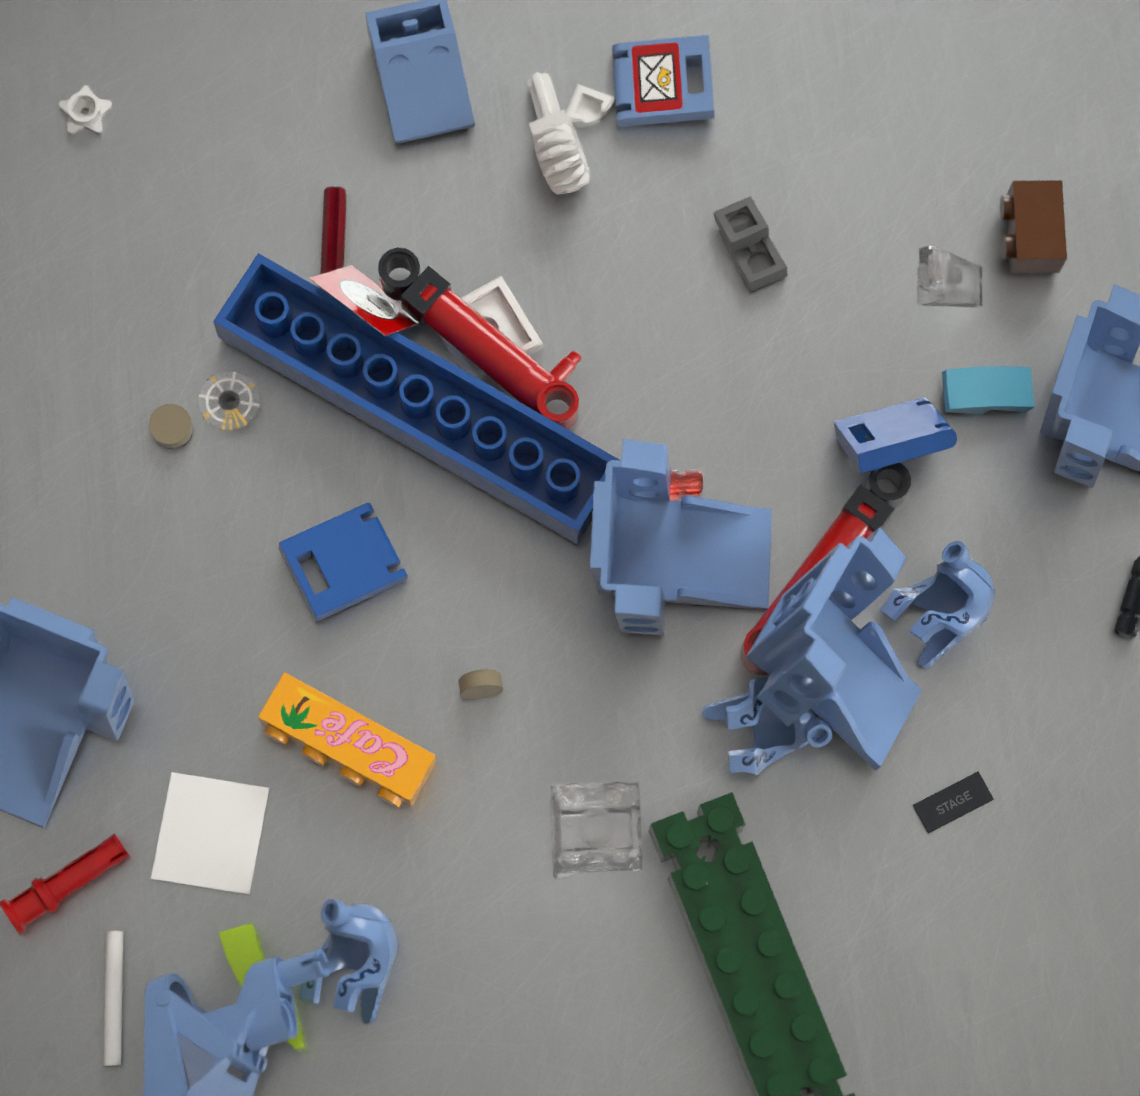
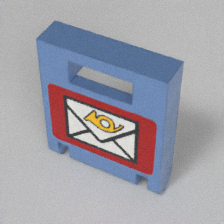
(653, 81)

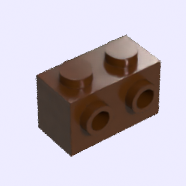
(1034, 226)

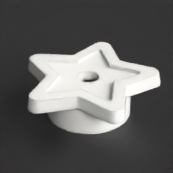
(85, 100)

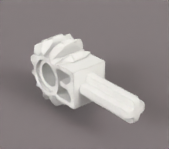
(556, 139)

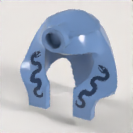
(955, 602)
(771, 735)
(361, 941)

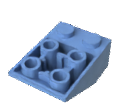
(419, 69)

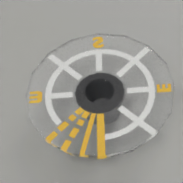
(229, 400)

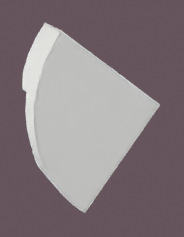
(589, 106)

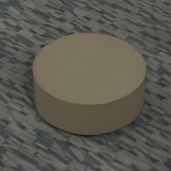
(171, 426)
(480, 684)

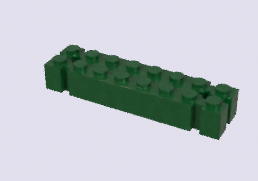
(748, 954)

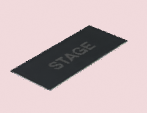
(953, 802)

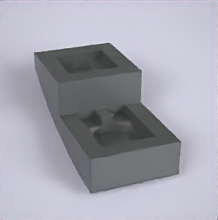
(749, 244)

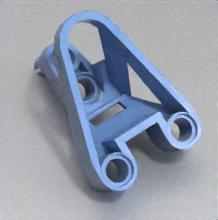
(224, 1036)

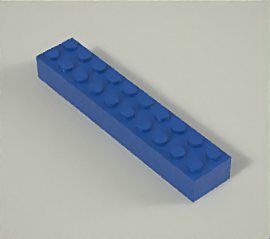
(415, 397)

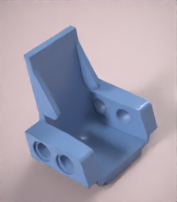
(1098, 391)
(669, 549)
(827, 661)
(49, 694)

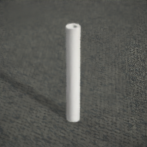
(113, 998)

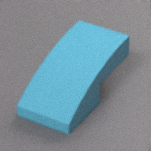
(988, 388)

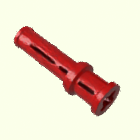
(46, 894)

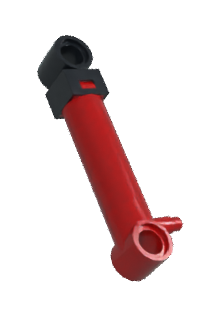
(432, 303)
(860, 516)

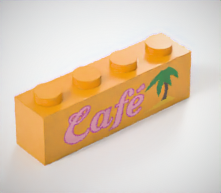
(347, 740)

